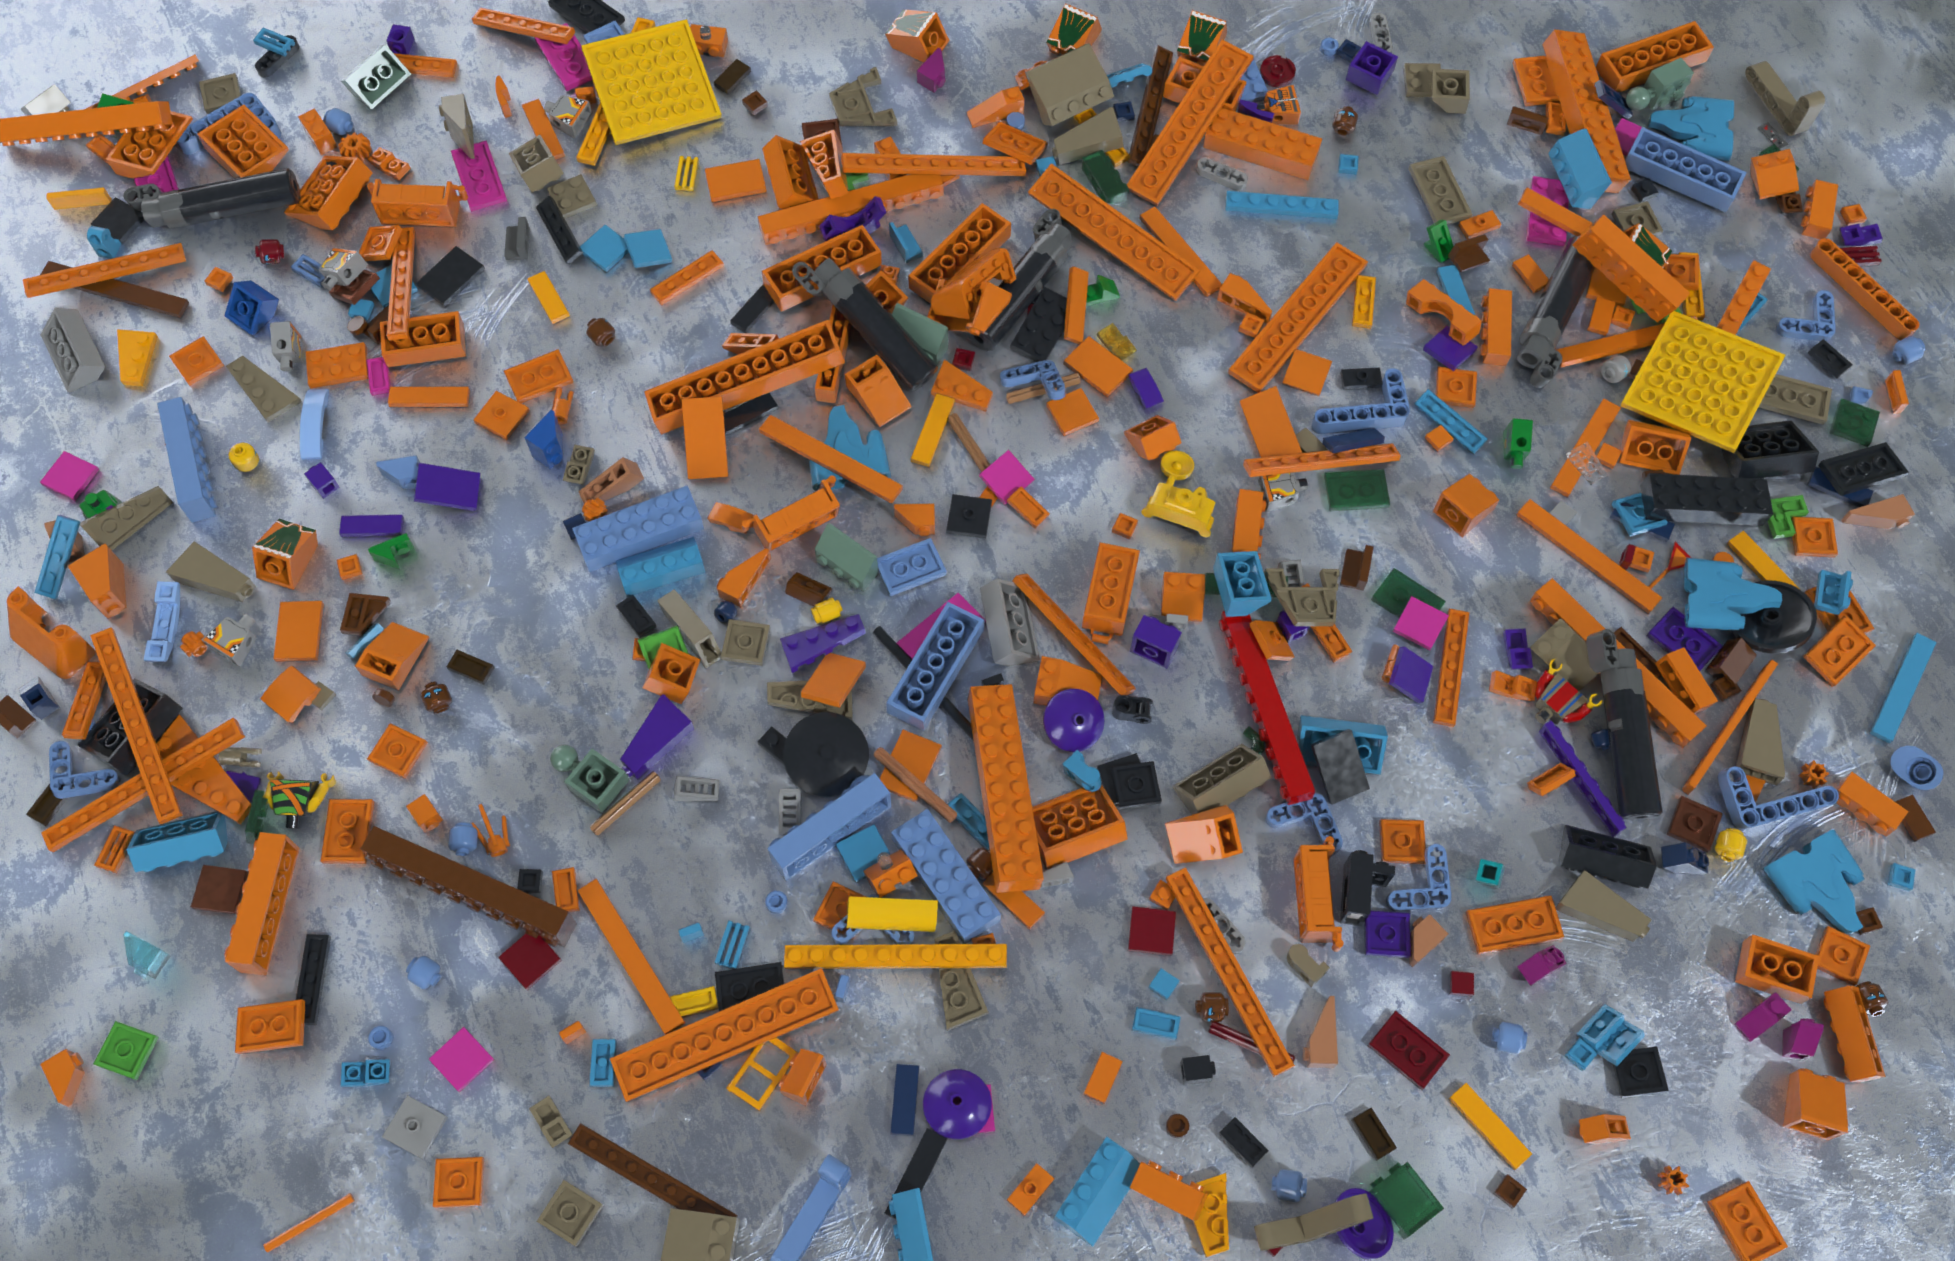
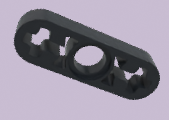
(268, 65)

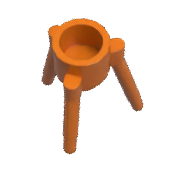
(496, 845)

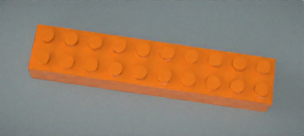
(1575, 85)
(748, 374)
(1004, 789)

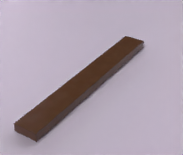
(1150, 105)
(130, 293)
(643, 1173)

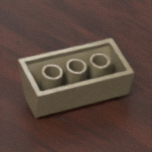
(1223, 780)

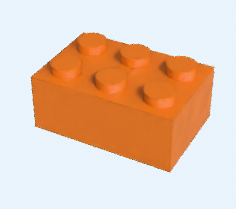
(1777, 969)

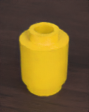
(826, 610)

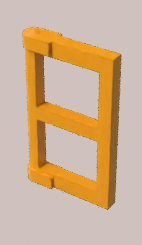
(731, 1087)

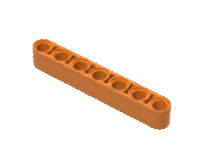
(1864, 289)

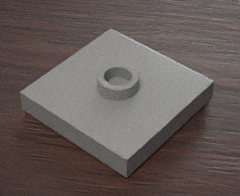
(414, 1127)

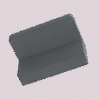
(517, 240)

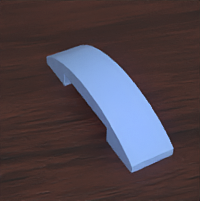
(312, 422)
(165, 623)

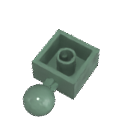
(1661, 87)
(592, 768)

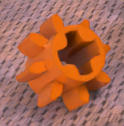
(594, 509)
(193, 644)
(1813, 774)
(1678, 1177)

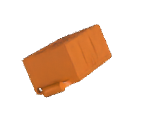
(416, 203)
(797, 517)
(1110, 591)
(1315, 895)

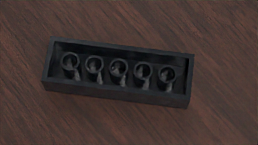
(1706, 499)

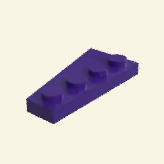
(811, 643)

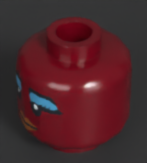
(270, 251)

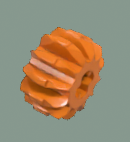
(355, 146)

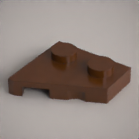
(362, 612)

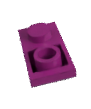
(1542, 964)
(1801, 1039)

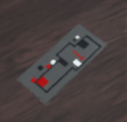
(1772, 135)

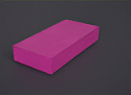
(378, 376)

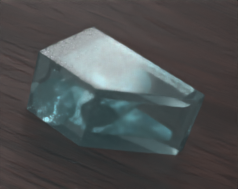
(144, 957)

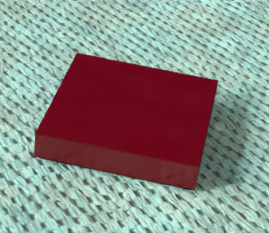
(1152, 931)
(529, 960)

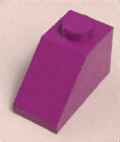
(932, 72)
(1762, 1016)

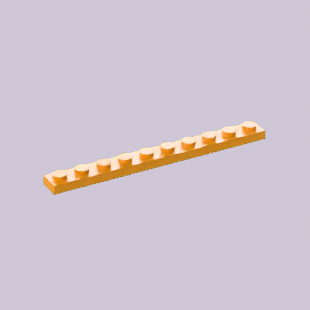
(599, 128)
(895, 956)

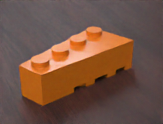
(825, 155)

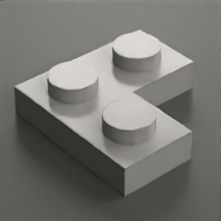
(1178, 621)

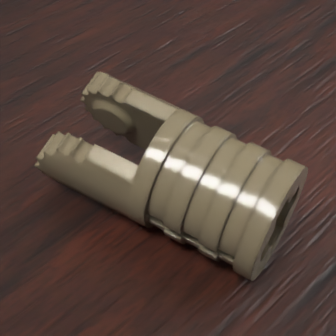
(238, 756)

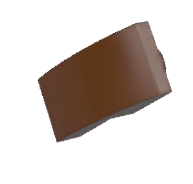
(1790, 202)

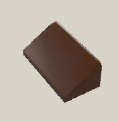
(807, 589)

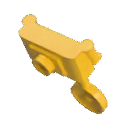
(1177, 504)

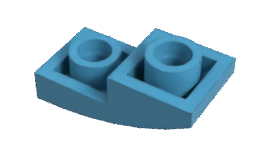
(365, 1073)

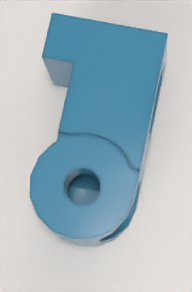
(102, 241)
(1081, 773)

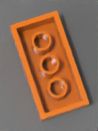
(429, 340)

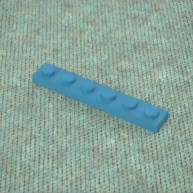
(1282, 205)

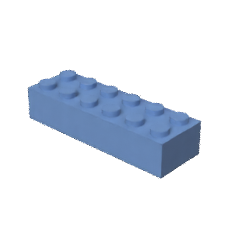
(1684, 169)
(187, 459)
(638, 528)
(935, 666)
(829, 826)
(946, 876)

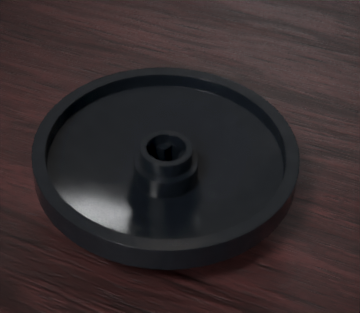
(1780, 628)
(825, 754)

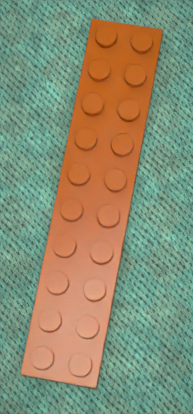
(1189, 122)
(1114, 232)
(1297, 318)
(723, 1035)

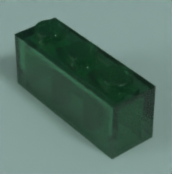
(1104, 178)

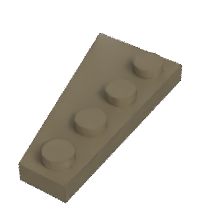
(264, 391)
(126, 518)
(788, 696)
(959, 991)

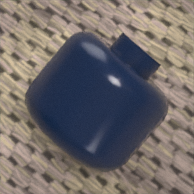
(725, 611)
(1600, 739)

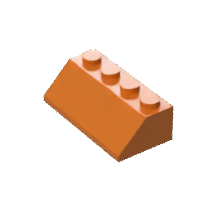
(1184, 75)
(789, 172)

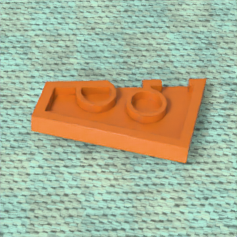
(961, 387)

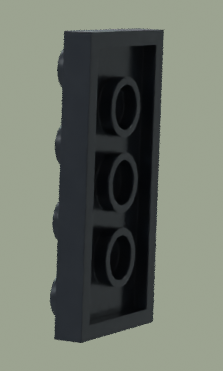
(587, 13)
(1041, 327)
(1863, 469)

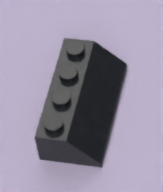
(1607, 857)

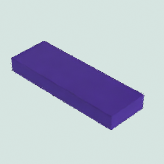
(371, 525)

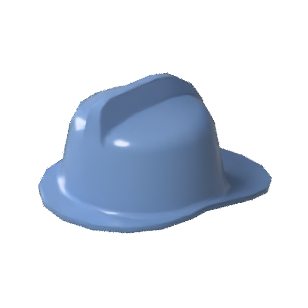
(1917, 767)

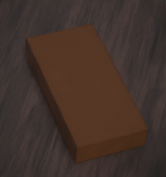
(1915, 820)

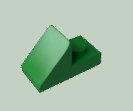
(1440, 240)
(1101, 291)
(386, 551)

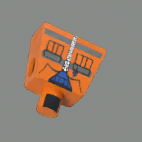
(1283, 104)

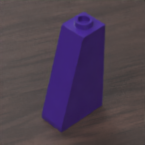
(656, 737)

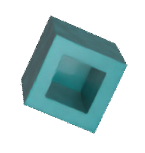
(1490, 873)

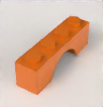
(1427, 298)

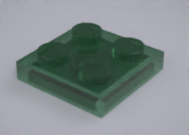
(1854, 422)
(255, 822)

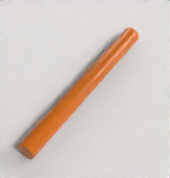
(309, 1222)

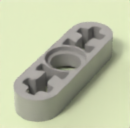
(1383, 29)
(1208, 173)
(1229, 926)

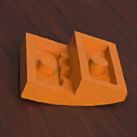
(1307, 372)
(290, 693)

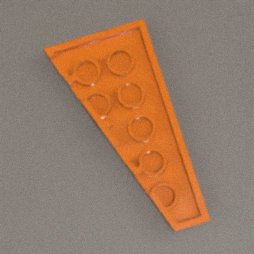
(208, 780)

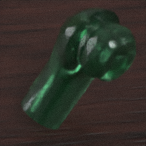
(1252, 735)

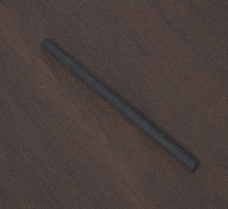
(905, 660)

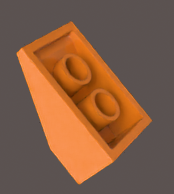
(1061, 675)

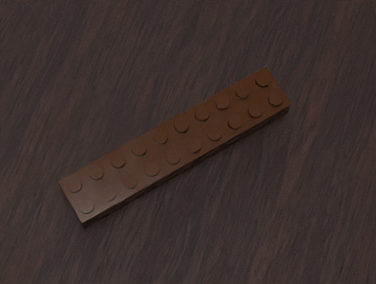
(469, 887)

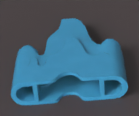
(1701, 123)
(846, 438)
(1721, 595)
(1819, 881)

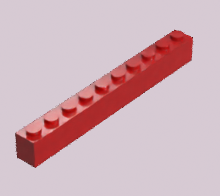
(1267, 710)

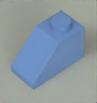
(400, 471)

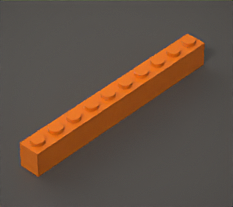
(85, 121)
(809, 216)
(1662, 704)

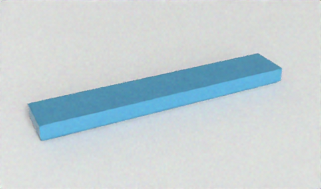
(1903, 688)

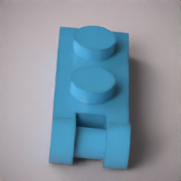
(1129, 73)

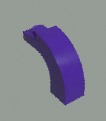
(868, 217)

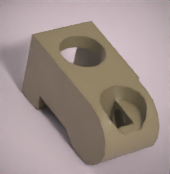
(1305, 965)

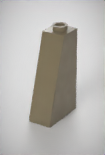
(1093, 135)
(211, 574)
(692, 629)
(1761, 744)
(1603, 908)

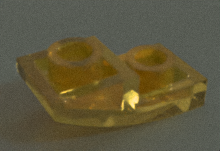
(1115, 342)

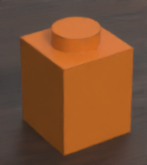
(424, 813)

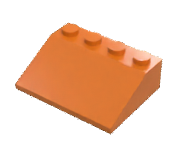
(243, 144)
(144, 151)
(330, 191)
(1077, 826)

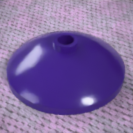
(1061, 723)
(957, 1120)
(1371, 1238)

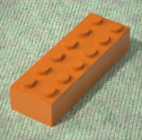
(1633, 63)
(1263, 143)
(970, 240)
(849, 250)
(1630, 268)
(262, 904)

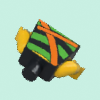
(296, 797)

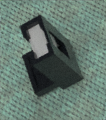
(1358, 878)

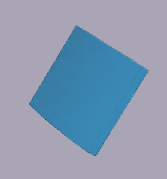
(1611, 1034)

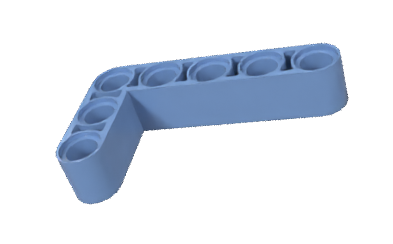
(189, 140)
(1368, 412)
(1774, 808)
(833, 1179)

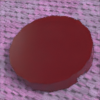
(1277, 71)

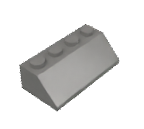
(72, 349)
(1009, 623)

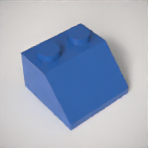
(250, 306)
(546, 441)

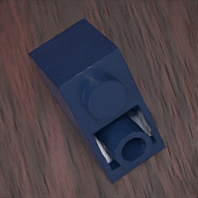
(38, 698)
(1684, 859)

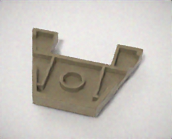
(854, 107)
(1307, 604)

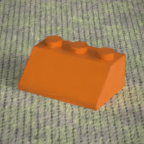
(1654, 447)

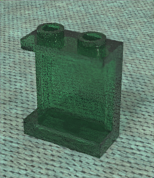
(1406, 1199)

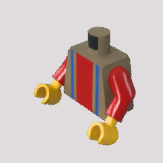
(1560, 700)

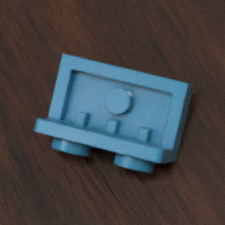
(1833, 591)

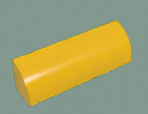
(892, 914)

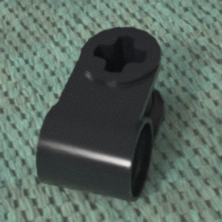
(1137, 709)

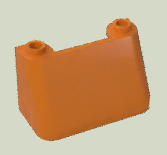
(960, 292)
(990, 305)
(60, 650)

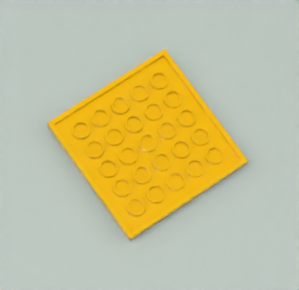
(651, 82)
(1703, 381)

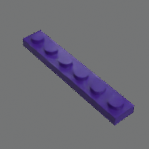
(1586, 784)

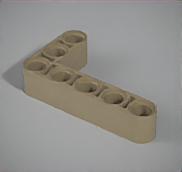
(1791, 114)
(1314, 1224)

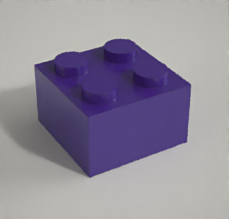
(1371, 68)
(1155, 641)

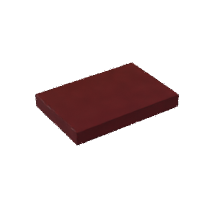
(1408, 1050)

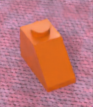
(916, 517)
(64, 1075)
(1604, 1129)

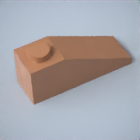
(613, 481)
(1882, 514)
(1322, 1043)

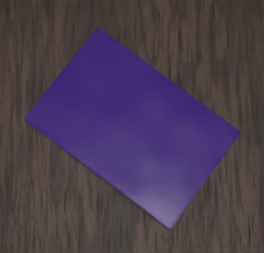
(447, 487)
(1673, 635)

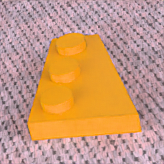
(135, 355)
(1212, 1221)

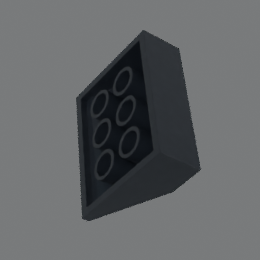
(1772, 452)
(108, 737)

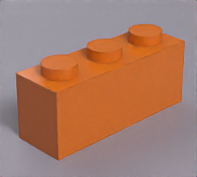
(1819, 209)
(1686, 680)
(1870, 804)
(1169, 1190)

